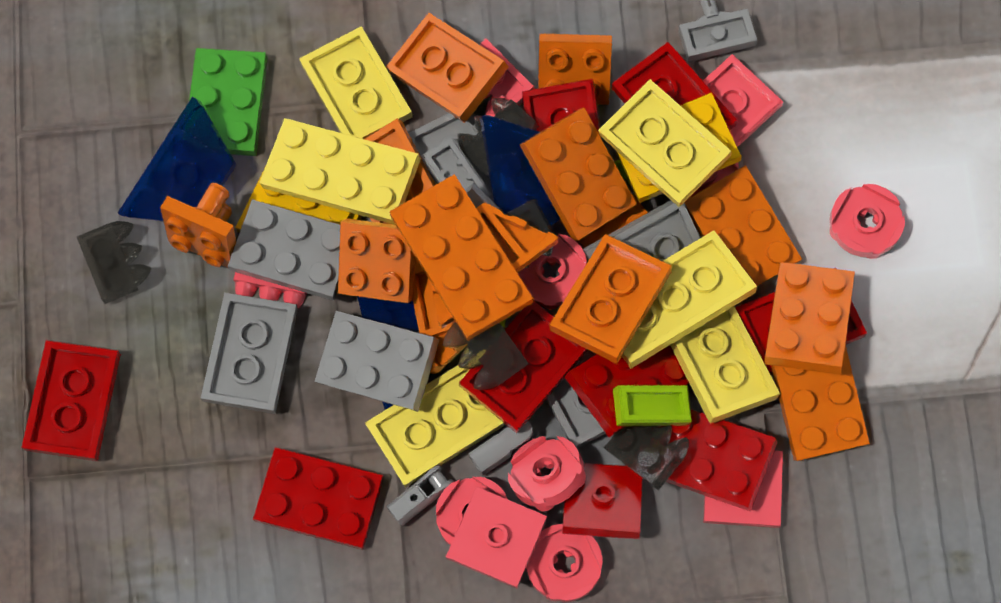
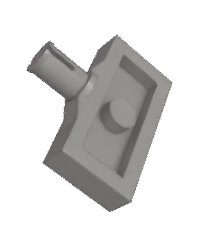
(716, 32)

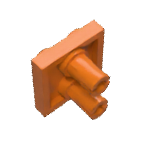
(576, 58)
(203, 227)
(375, 261)

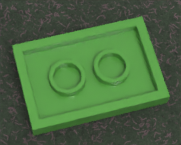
(232, 94)

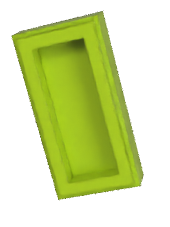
(652, 405)

